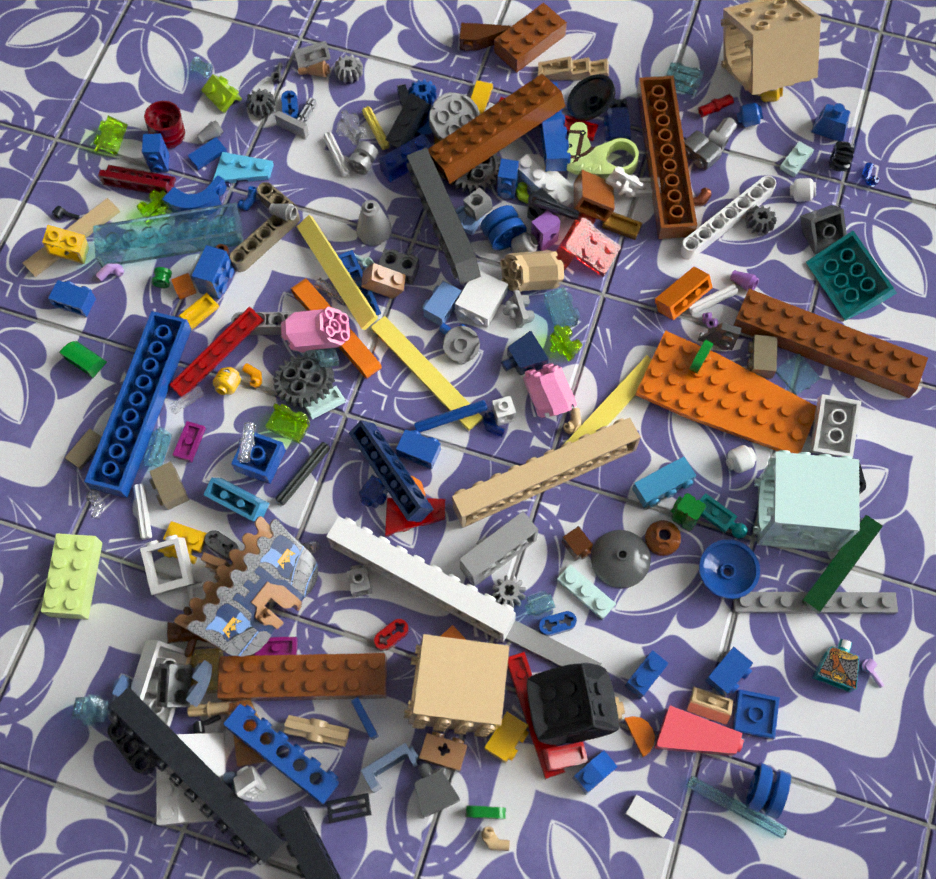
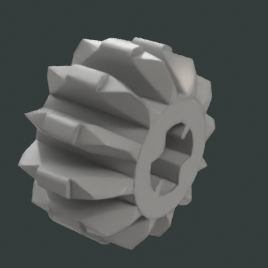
(348, 68)
(509, 584)

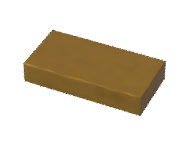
(622, 225)

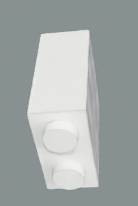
(481, 299)

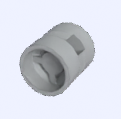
(362, 158)

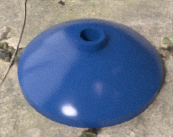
(735, 558)

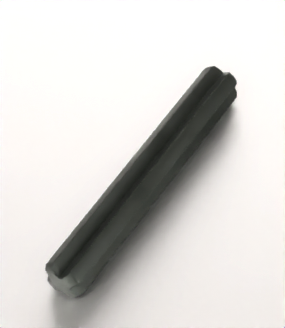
(302, 473)

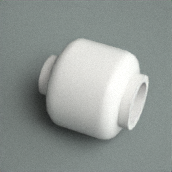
(803, 189)
(741, 459)

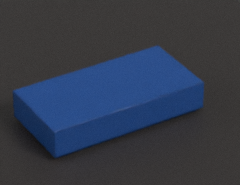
(207, 153)
(364, 718)

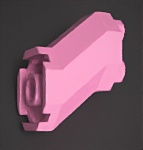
(315, 329)
(549, 390)

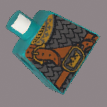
(838, 667)

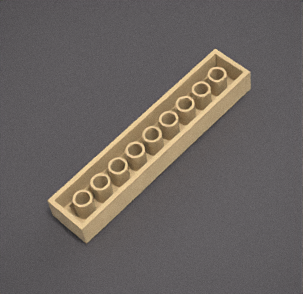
(545, 472)

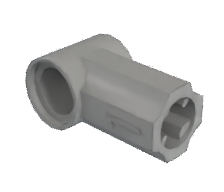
(723, 132)

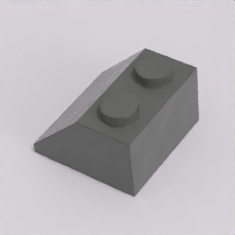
(823, 227)

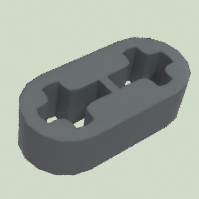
(225, 541)

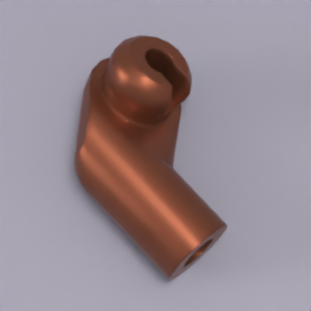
(703, 197)

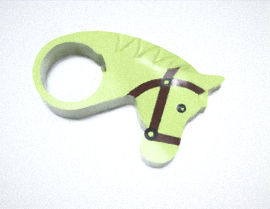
(595, 158)

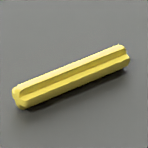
(375, 127)

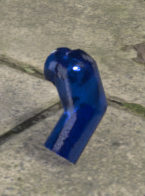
(490, 424)

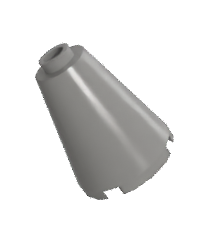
(373, 224)

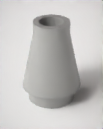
(210, 132)
(285, 211)

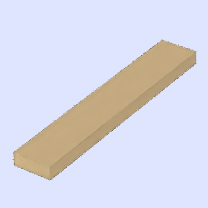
(99, 215)

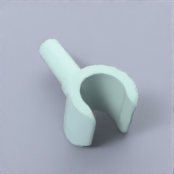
(366, 262)

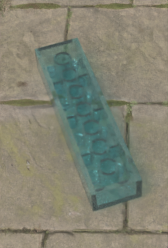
(167, 234)

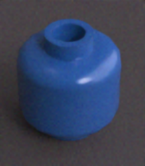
(750, 115)

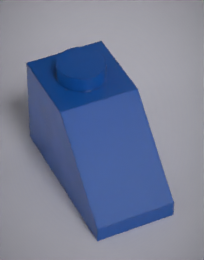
(594, 772)

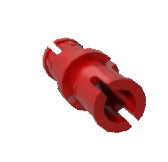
(715, 105)

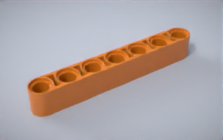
(353, 348)

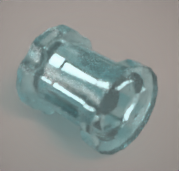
(201, 67)

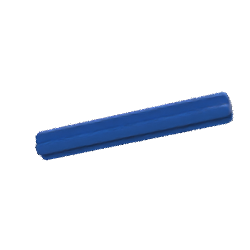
(451, 416)

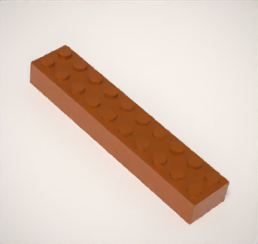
(666, 157)
(832, 343)

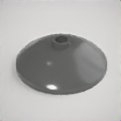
(620, 571)

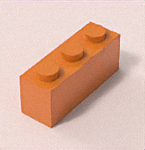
(683, 293)

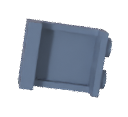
(386, 762)

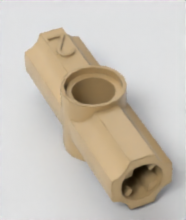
(316, 730)

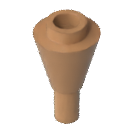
(319, 69)

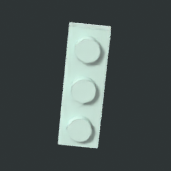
(586, 592)

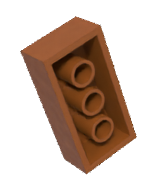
(530, 37)

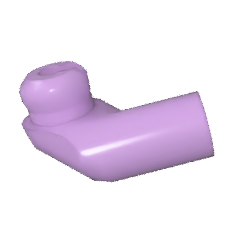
(108, 269)

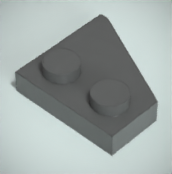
(722, 336)

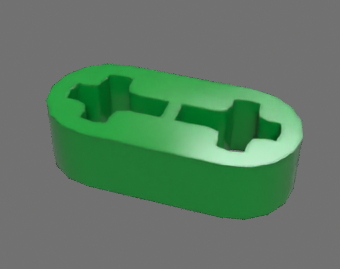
(701, 356)
(485, 812)

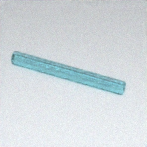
(737, 807)

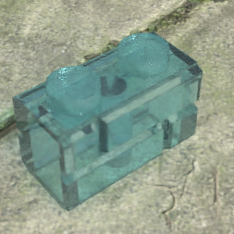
(686, 78)
(561, 308)

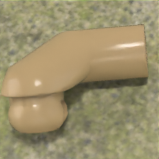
(574, 423)
(492, 841)

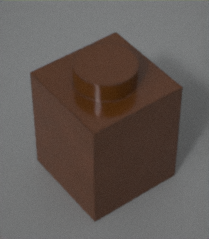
(577, 543)

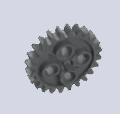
(481, 176)
(303, 375)

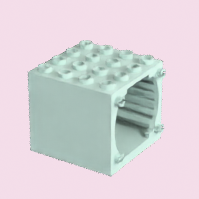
(808, 501)

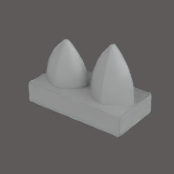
(311, 54)

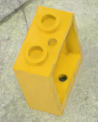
(59, 241)

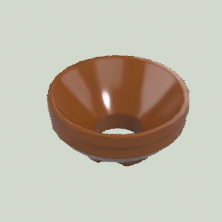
(659, 546)

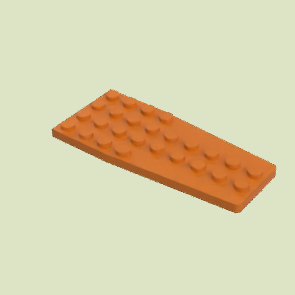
(725, 396)

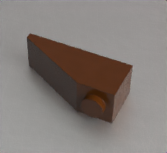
(479, 36)

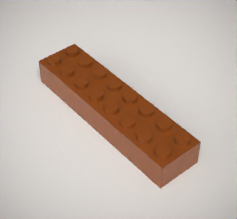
(496, 128)
(302, 677)

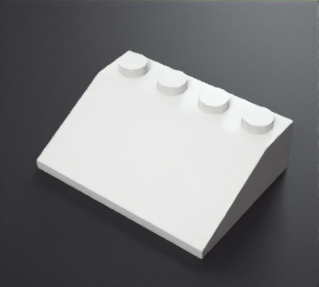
(172, 804)

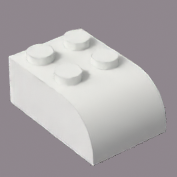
(835, 425)

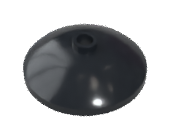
(591, 97)

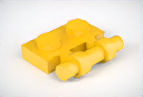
(194, 540)

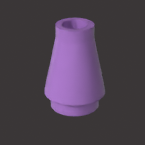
(744, 280)

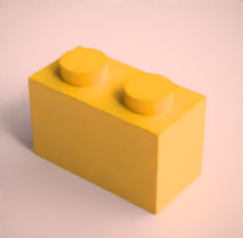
(506, 737)

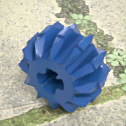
(424, 90)

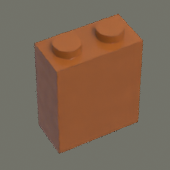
(593, 196)

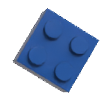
(213, 272)
(264, 459)

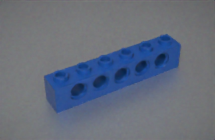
(235, 724)

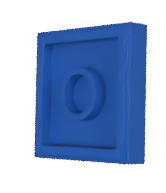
(756, 714)

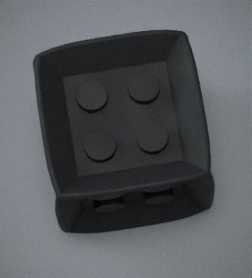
(572, 704)

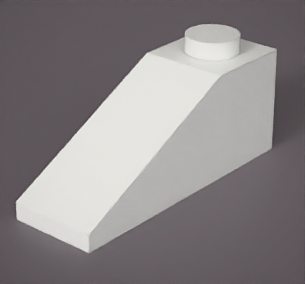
(249, 783)

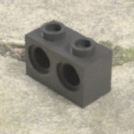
(400, 262)
(169, 685)

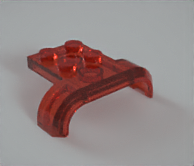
(587, 245)

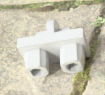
(623, 182)

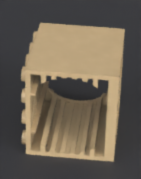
(770, 44)
(458, 685)

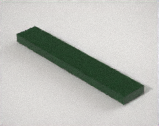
(841, 565)

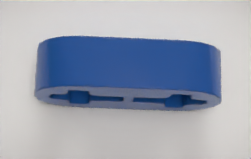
(290, 106)
(559, 628)

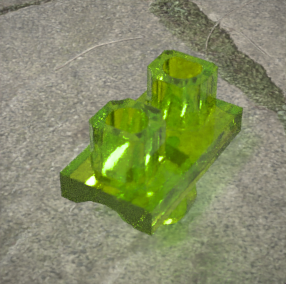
(155, 207)
(562, 344)

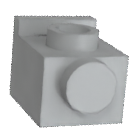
(362, 587)

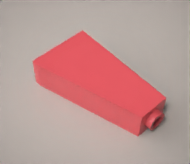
(695, 734)

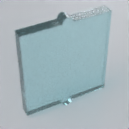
(797, 374)

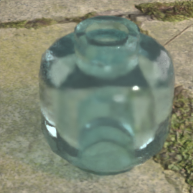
(540, 605)

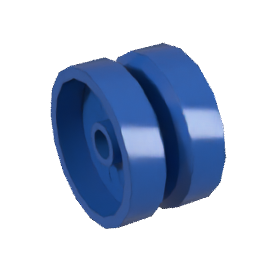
(502, 226)
(768, 790)

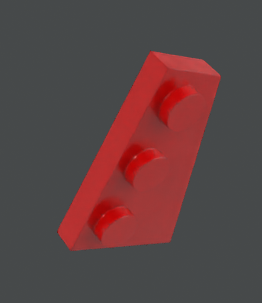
(397, 522)

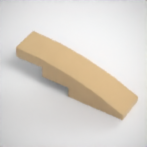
(570, 69)

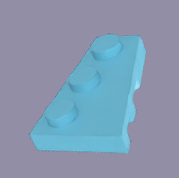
(239, 167)

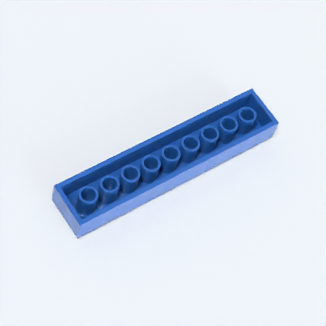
(138, 405)

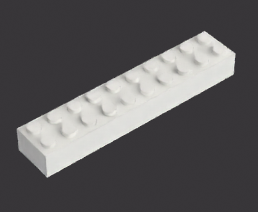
(421, 578)

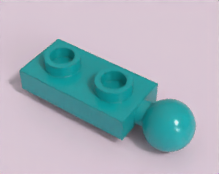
(722, 517)

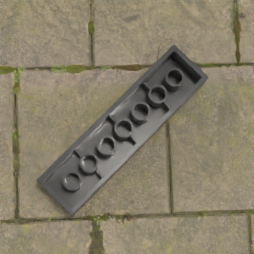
(442, 217)

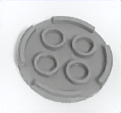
(451, 113)

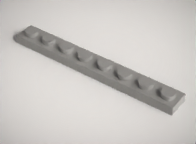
(838, 604)

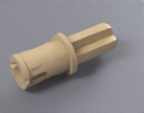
(209, 709)

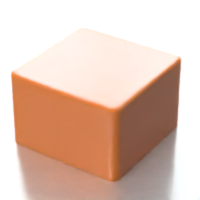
(183, 286)

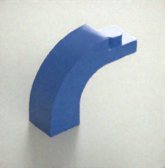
(180, 201)

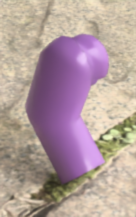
(708, 320)

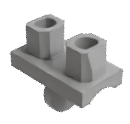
(516, 309)

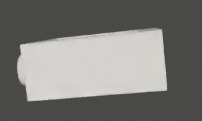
(184, 562)

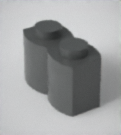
(702, 150)

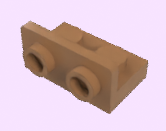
(213, 562)

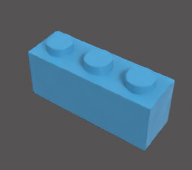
(664, 482)
(236, 498)

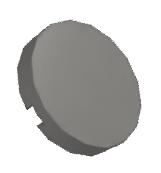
(461, 344)

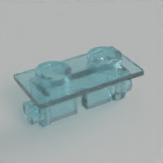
(159, 443)

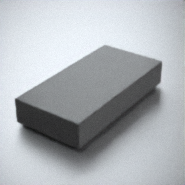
(291, 124)

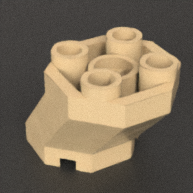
(532, 270)

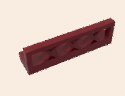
(126, 180)

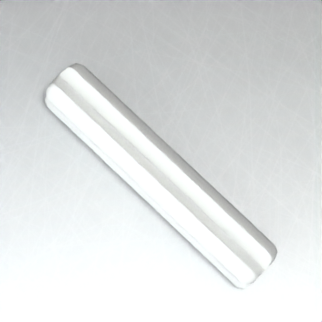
(336, 154)
(713, 299)
(142, 511)

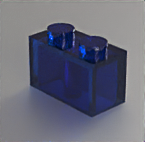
(617, 124)

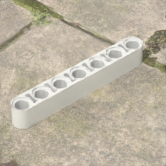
(723, 223)

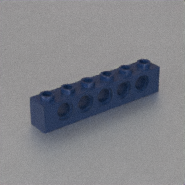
(391, 471)

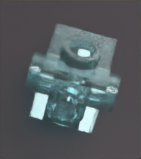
(90, 709)

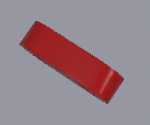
(388, 630)

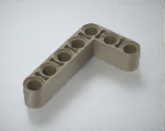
(268, 229)

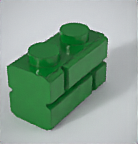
(687, 511)

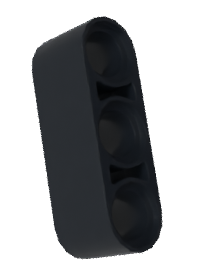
(133, 758)

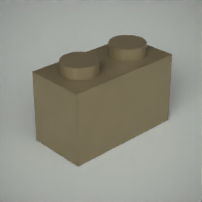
(763, 356)
(168, 485)

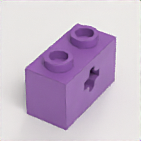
(546, 230)

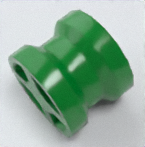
(161, 277)

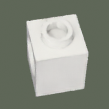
(504, 410)

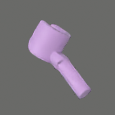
(868, 667)

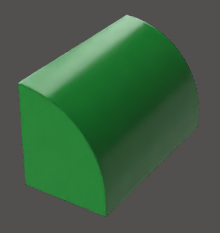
(83, 358)

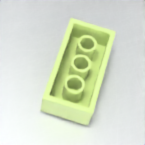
(71, 576)

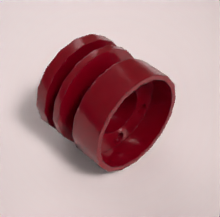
(165, 119)

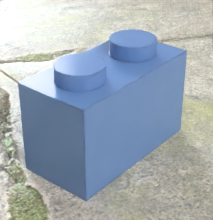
(441, 303)

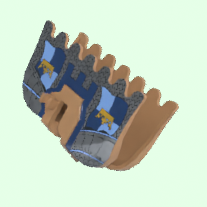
(267, 570)

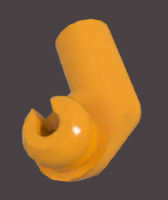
(255, 375)

